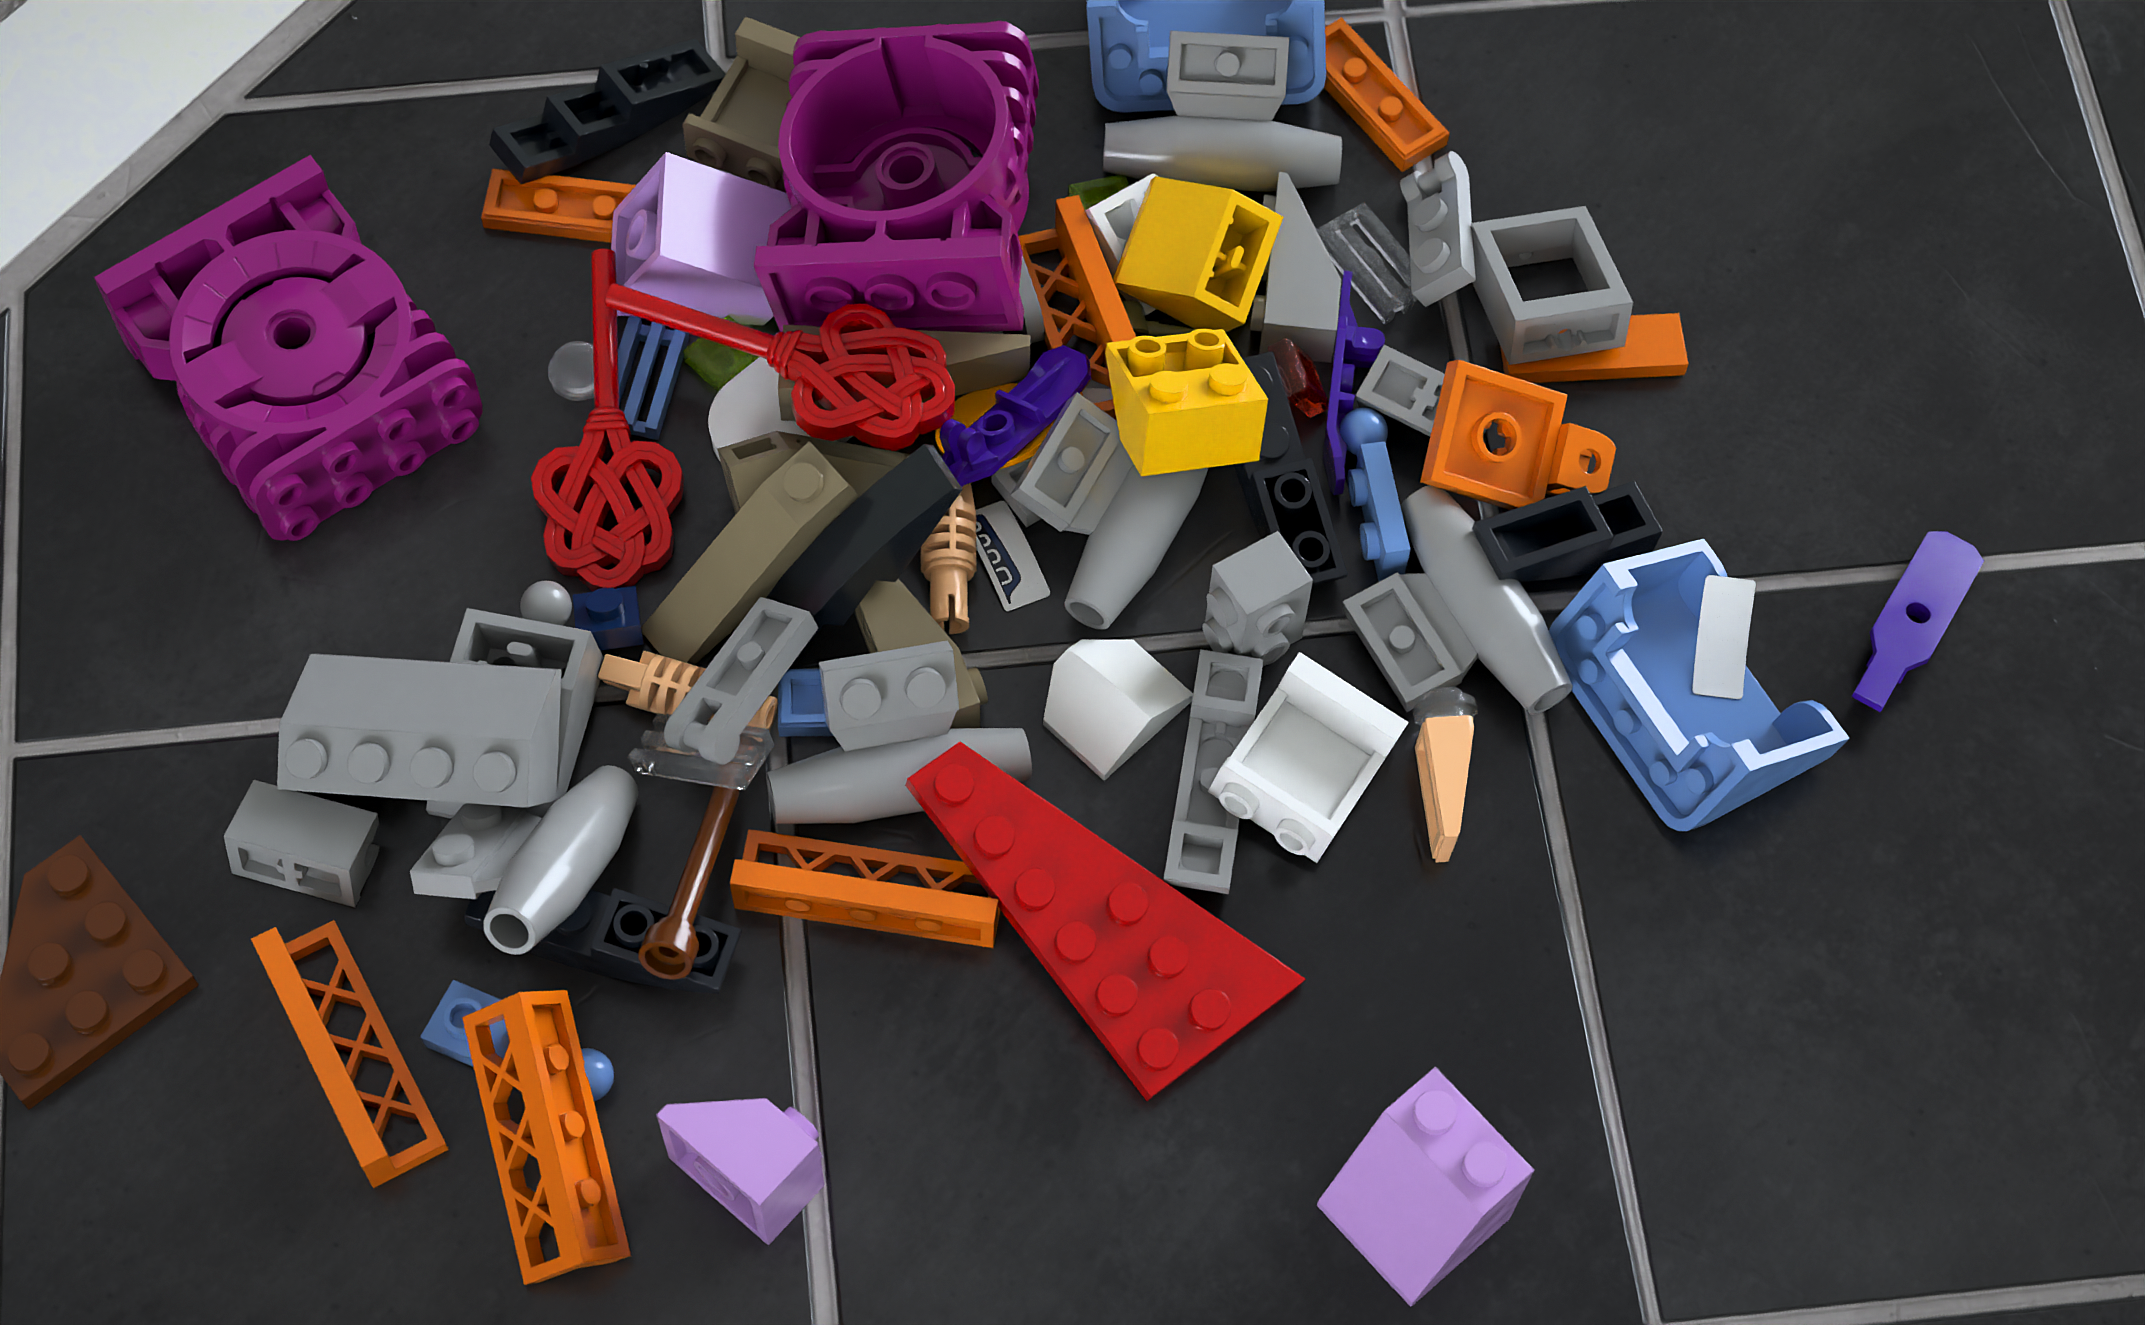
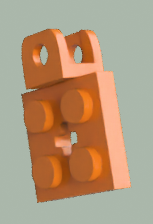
(1537, 452)

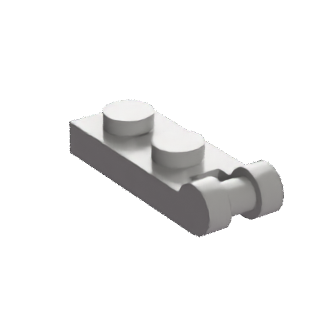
(1439, 229)
(739, 680)

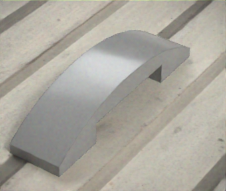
(1220, 716)

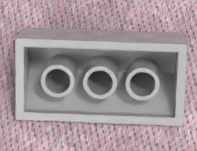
(422, 731)

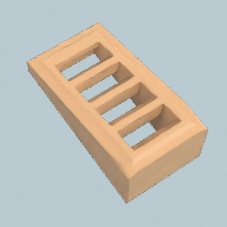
(1443, 767)

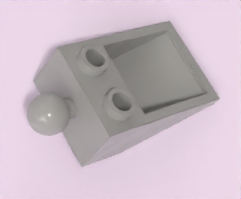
(537, 642)

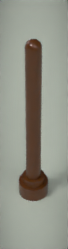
(672, 941)

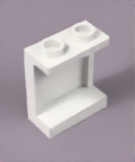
(1307, 758)

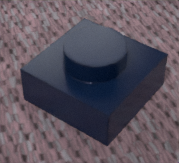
(610, 616)

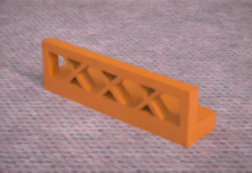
(1088, 282)
(865, 900)
(323, 1053)
(556, 1128)

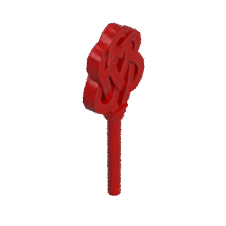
(838, 368)
(624, 543)

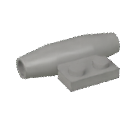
(1224, 127)
(1091, 487)
(1438, 622)
(891, 721)
(531, 861)

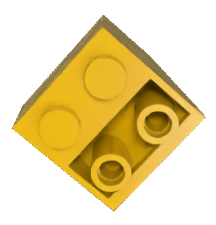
(1197, 253)
(1185, 402)

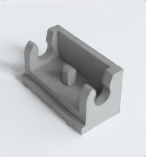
(1402, 389)
(302, 843)

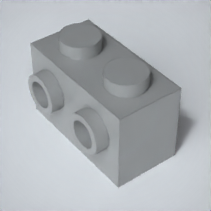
(1257, 601)

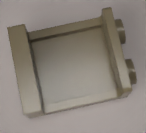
(747, 109)

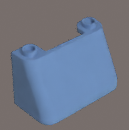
(1133, 44)
(1632, 669)

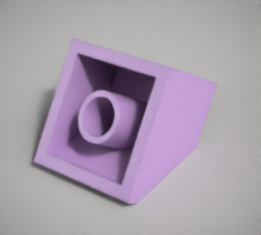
(747, 1158)

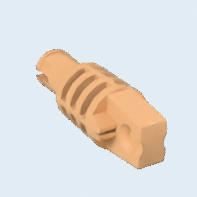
(951, 561)
(662, 683)

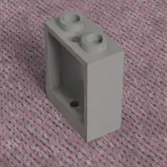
(1531, 328)

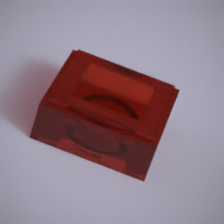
(1299, 377)

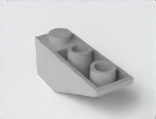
(1300, 282)

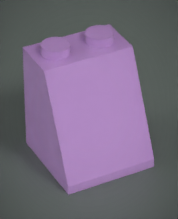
(695, 237)
(1425, 1187)

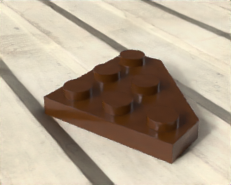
(78, 973)

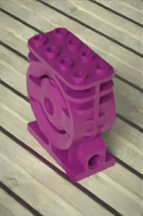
(884, 181)
(308, 422)

